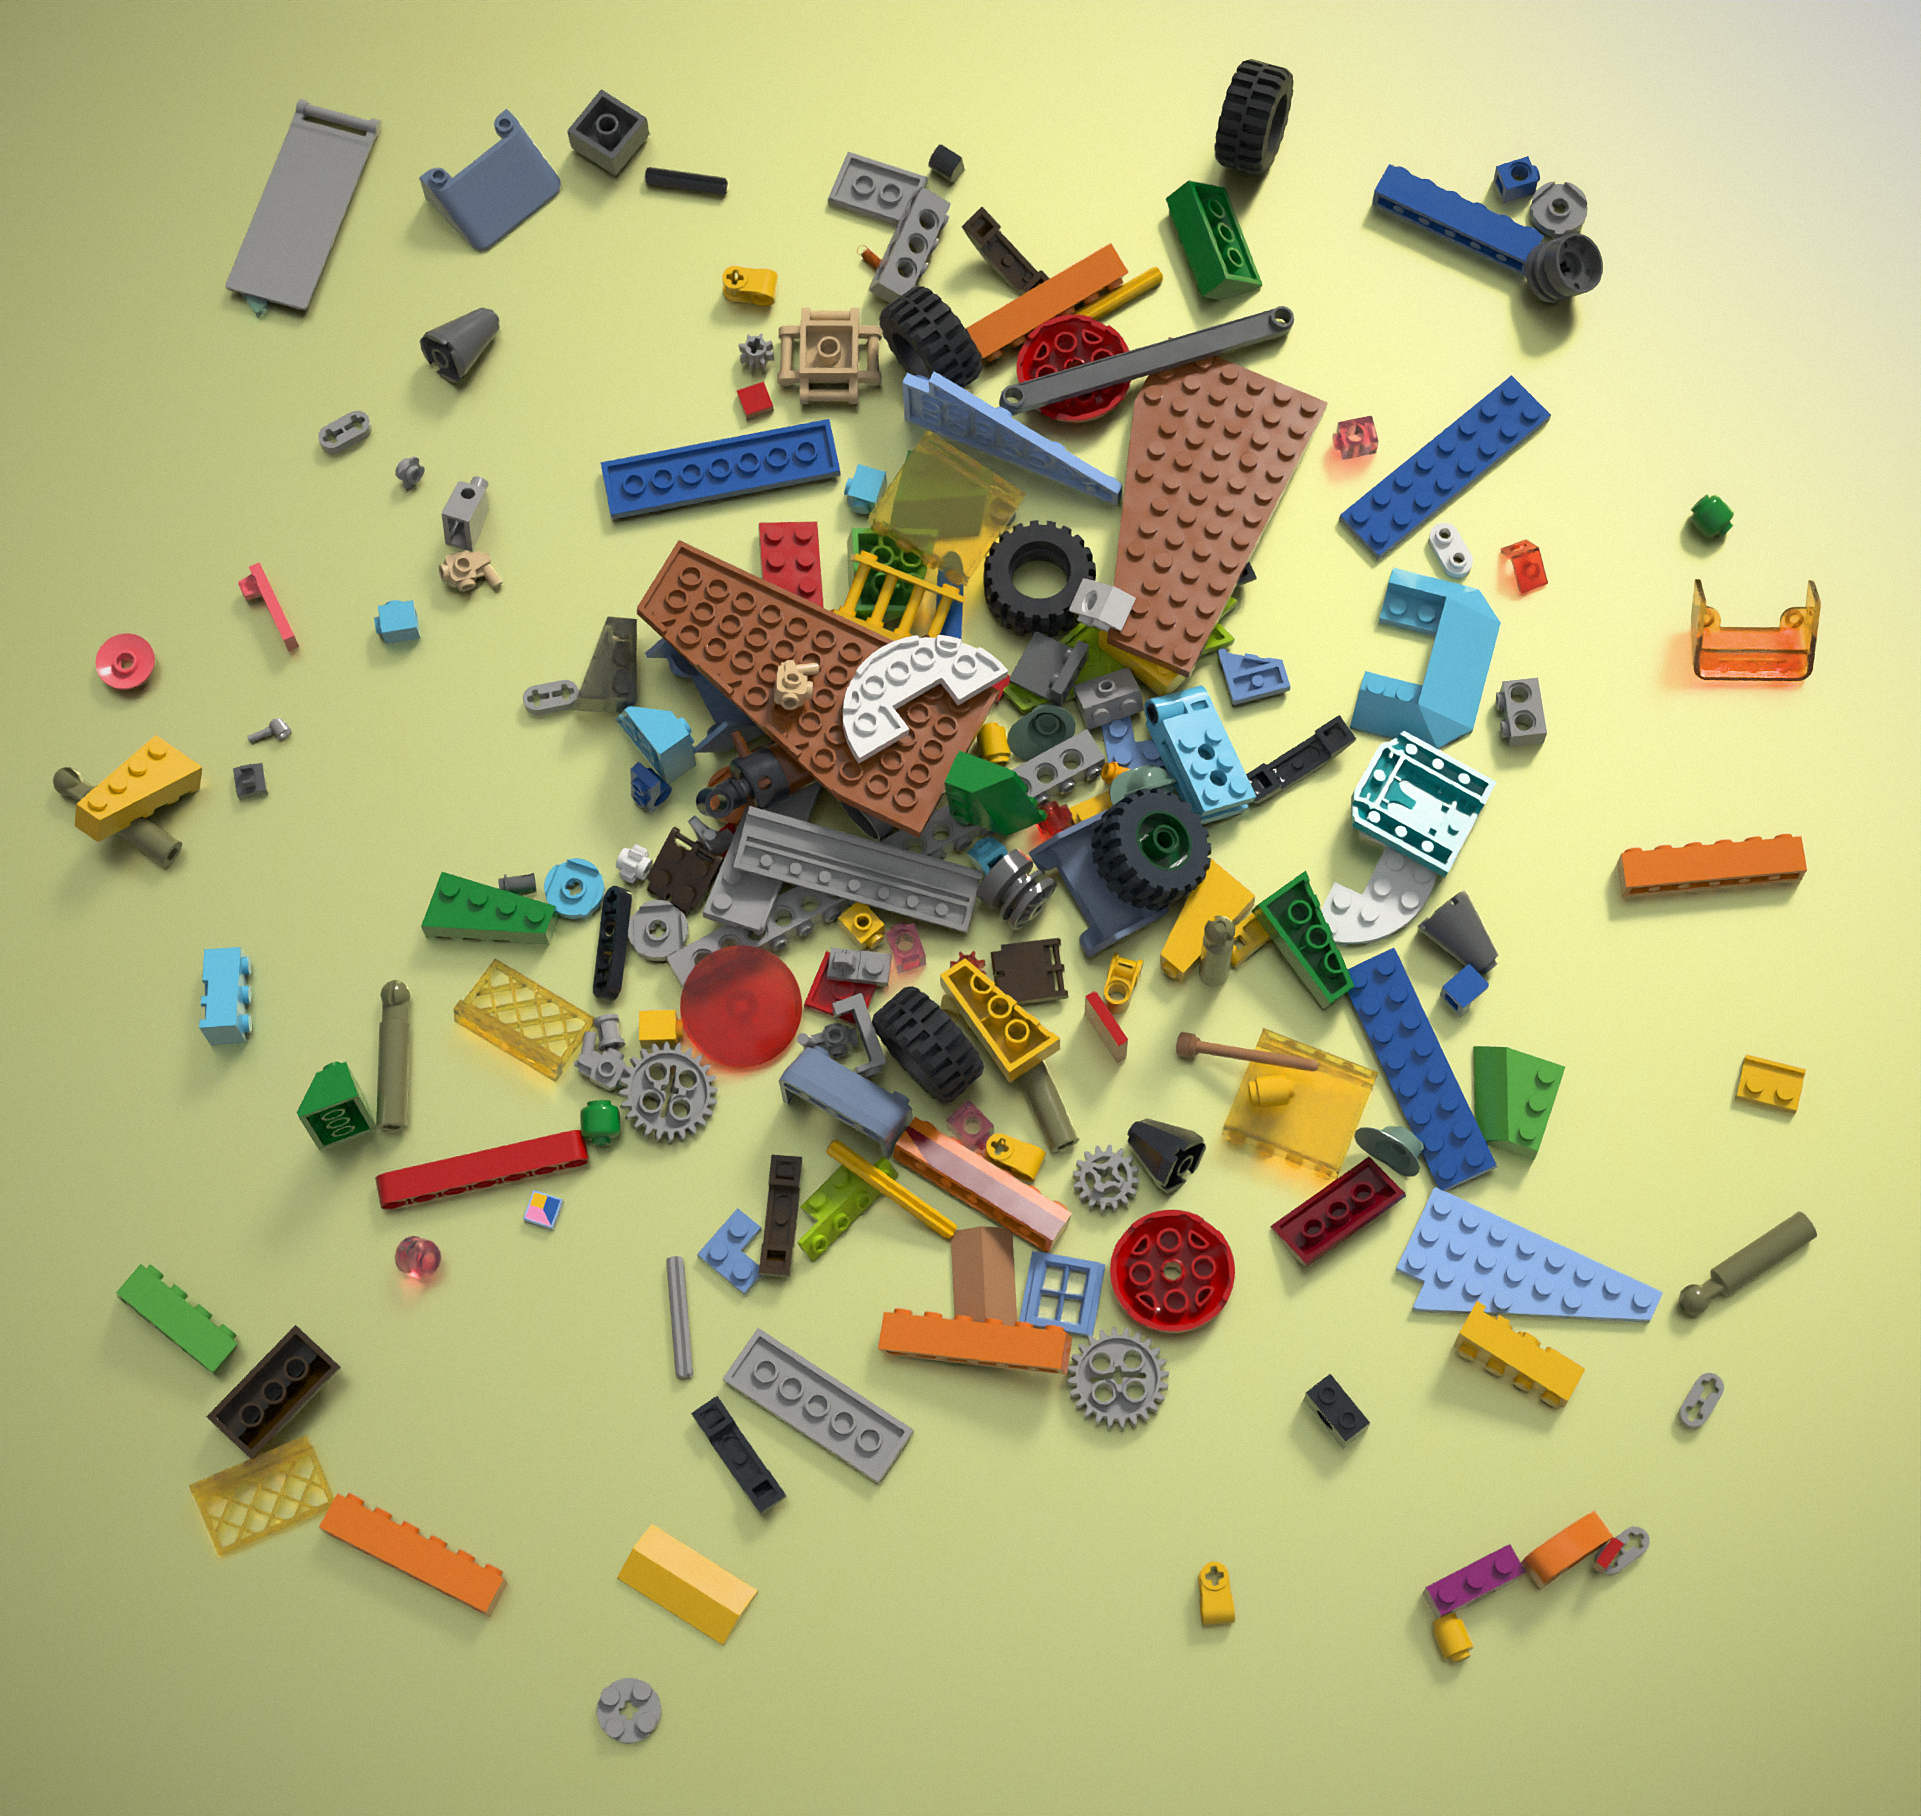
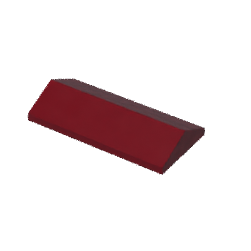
(1337, 1211)

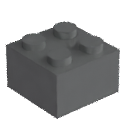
(608, 132)

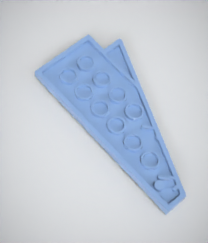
(971, 421)
(1481, 1257)

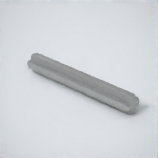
(679, 1317)

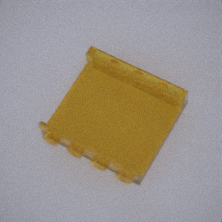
(945, 508)
(1319, 1118)

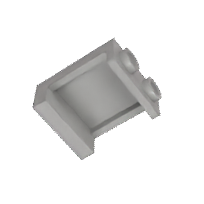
(857, 1006)

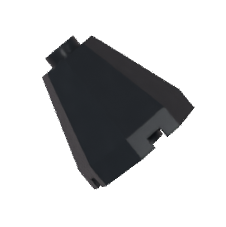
(1166, 1151)

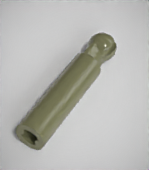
(141, 832)
(1216, 951)
(393, 1058)
(1048, 1108)
(1749, 1262)

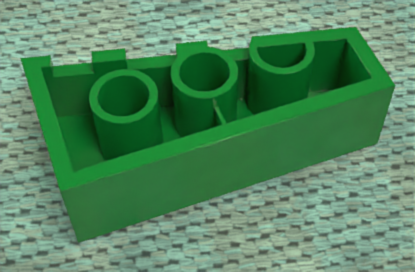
(483, 912)
(1305, 939)

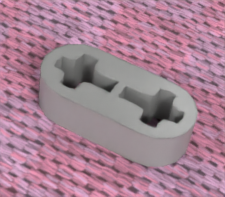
(345, 432)
(551, 697)
(1707, 1404)
(1629, 1556)

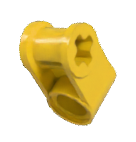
(752, 286)
(1121, 978)
(1017, 1157)
(1215, 1600)

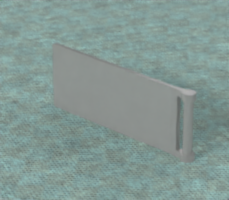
(302, 207)

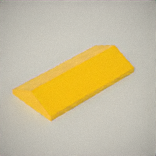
(687, 1584)

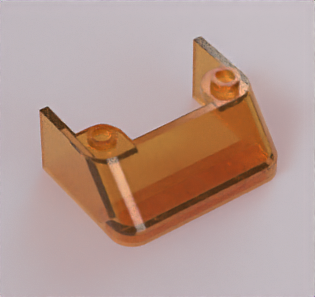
(1754, 652)

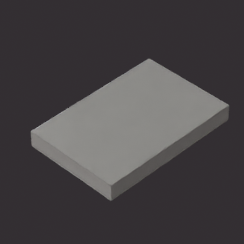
(874, 188)

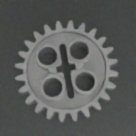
(693, 1099)
(1115, 1350)

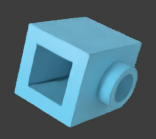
(865, 489)
(397, 621)
(986, 854)

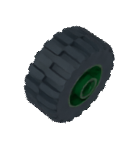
(1151, 849)

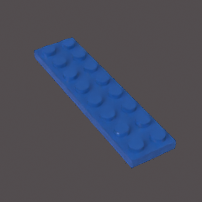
(1444, 467)
(720, 469)
(1419, 1071)

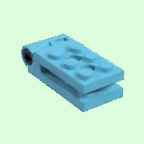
(1198, 753)

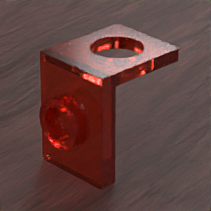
(1526, 564)

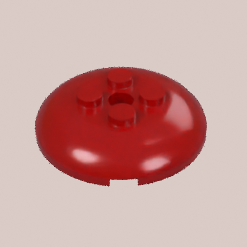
(1069, 343)
(1176, 1241)

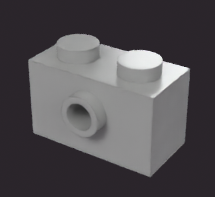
(1108, 698)

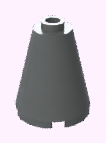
(459, 342)
(1462, 933)

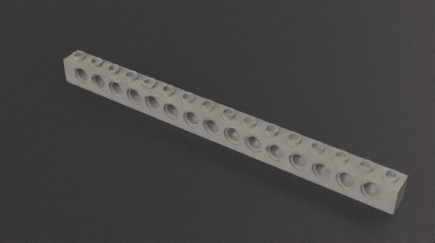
(1078, 748)

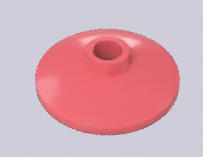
(116, 653)

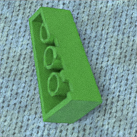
(177, 1318)

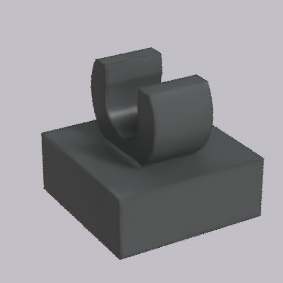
(250, 780)

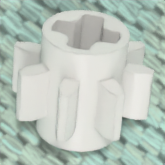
(634, 863)

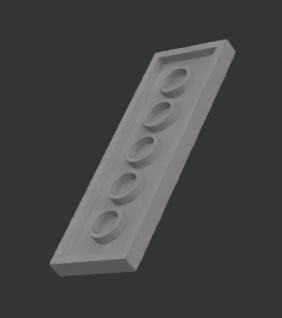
(818, 1405)

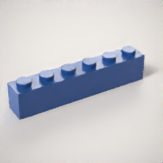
(1455, 218)

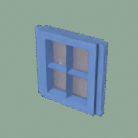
(1062, 1293)

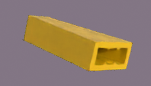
(1214, 896)

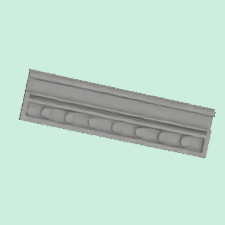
(857, 869)
(748, 898)

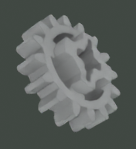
(1115, 1185)

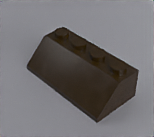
(273, 1392)

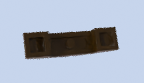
(1001, 253)
(781, 1216)

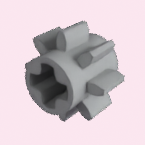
(756, 352)

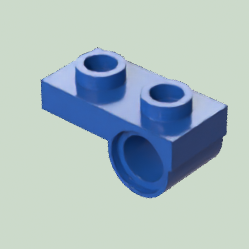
(648, 787)

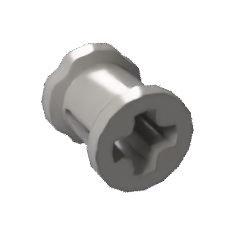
(608, 1032)

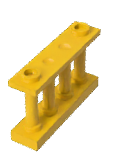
(866, 561)

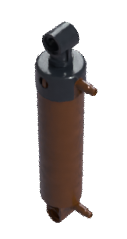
(757, 779)

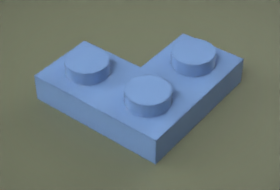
(1123, 749)
(726, 1254)

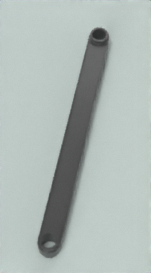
(1147, 360)

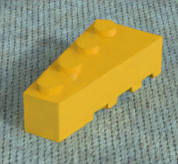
(137, 787)
(1004, 1028)
(1518, 1357)

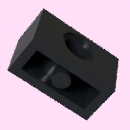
(1336, 1411)

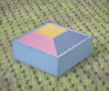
(543, 1210)

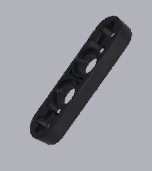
(607, 974)

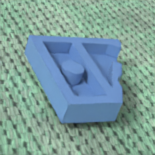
(1252, 676)

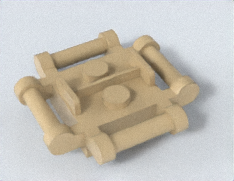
(829, 354)

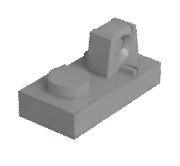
(859, 966)

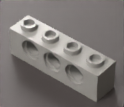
(933, 212)

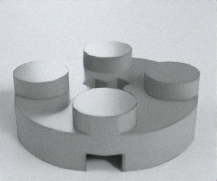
(1559, 194)
(644, 920)
(643, 1722)

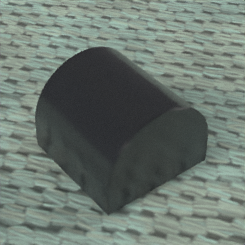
(946, 163)

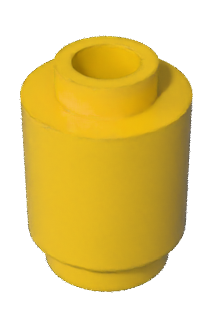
(993, 744)
(1270, 1091)
(1452, 1638)

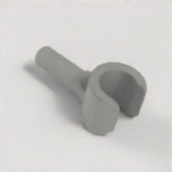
(276, 726)

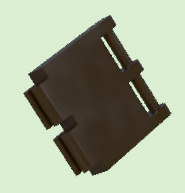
(683, 872)
(1029, 971)

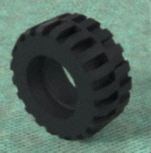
(1254, 116)
(929, 337)
(1029, 545)
(928, 1044)

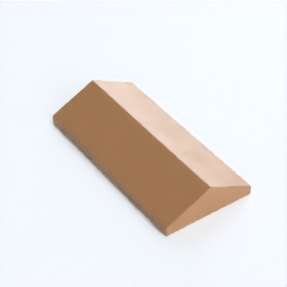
(984, 1274)

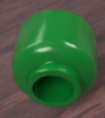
(1712, 515)
(600, 1122)

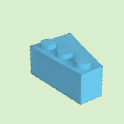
(226, 996)

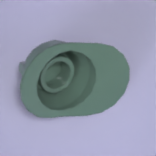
(1040, 731)
(1140, 778)
(1392, 1146)

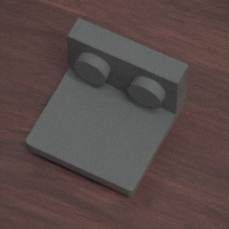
(1049, 668)

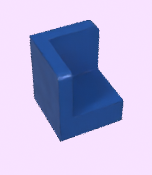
(1463, 989)

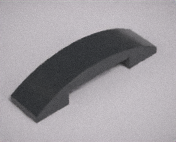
(1301, 760)
(738, 1455)

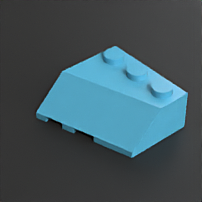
(660, 739)

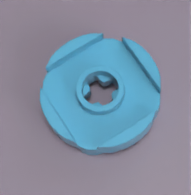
(579, 905)

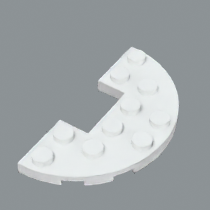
(903, 673)
(1387, 904)

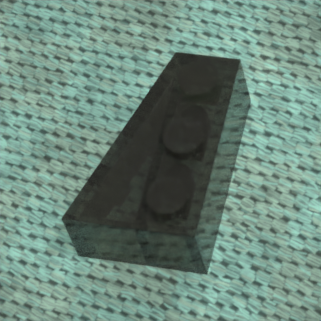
(612, 669)

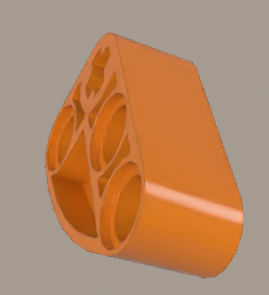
(1566, 1549)

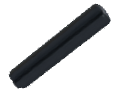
(686, 180)

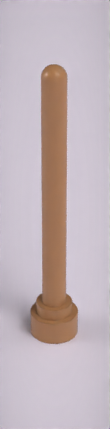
(1190, 1045)

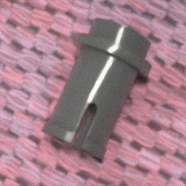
(518, 884)

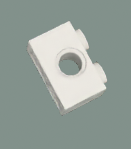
(1101, 605)

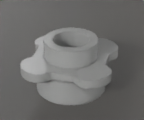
(409, 471)

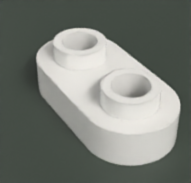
(1450, 548)

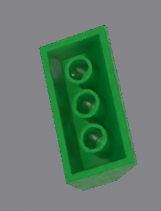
(1213, 240)
(335, 1106)

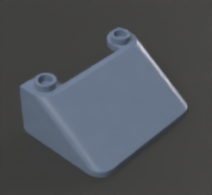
(494, 189)
(1105, 913)

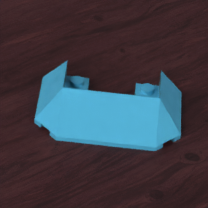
(1457, 667)

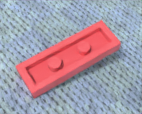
(258, 585)

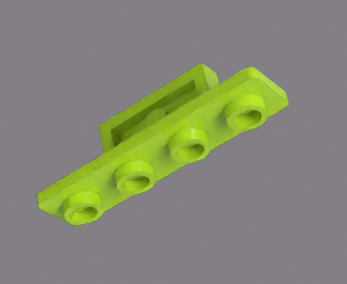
(837, 1206)

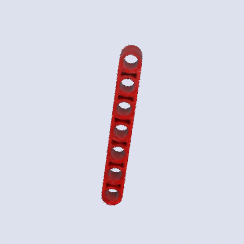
(481, 1169)

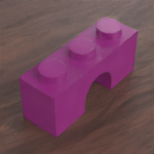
(1474, 1581)

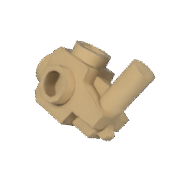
(464, 567)
(792, 685)

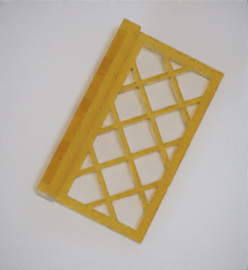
(514, 1042)
(250, 1470)

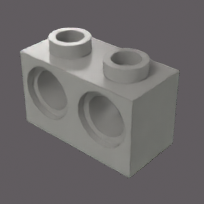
(1527, 712)

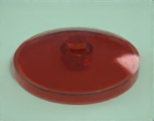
(740, 1006)

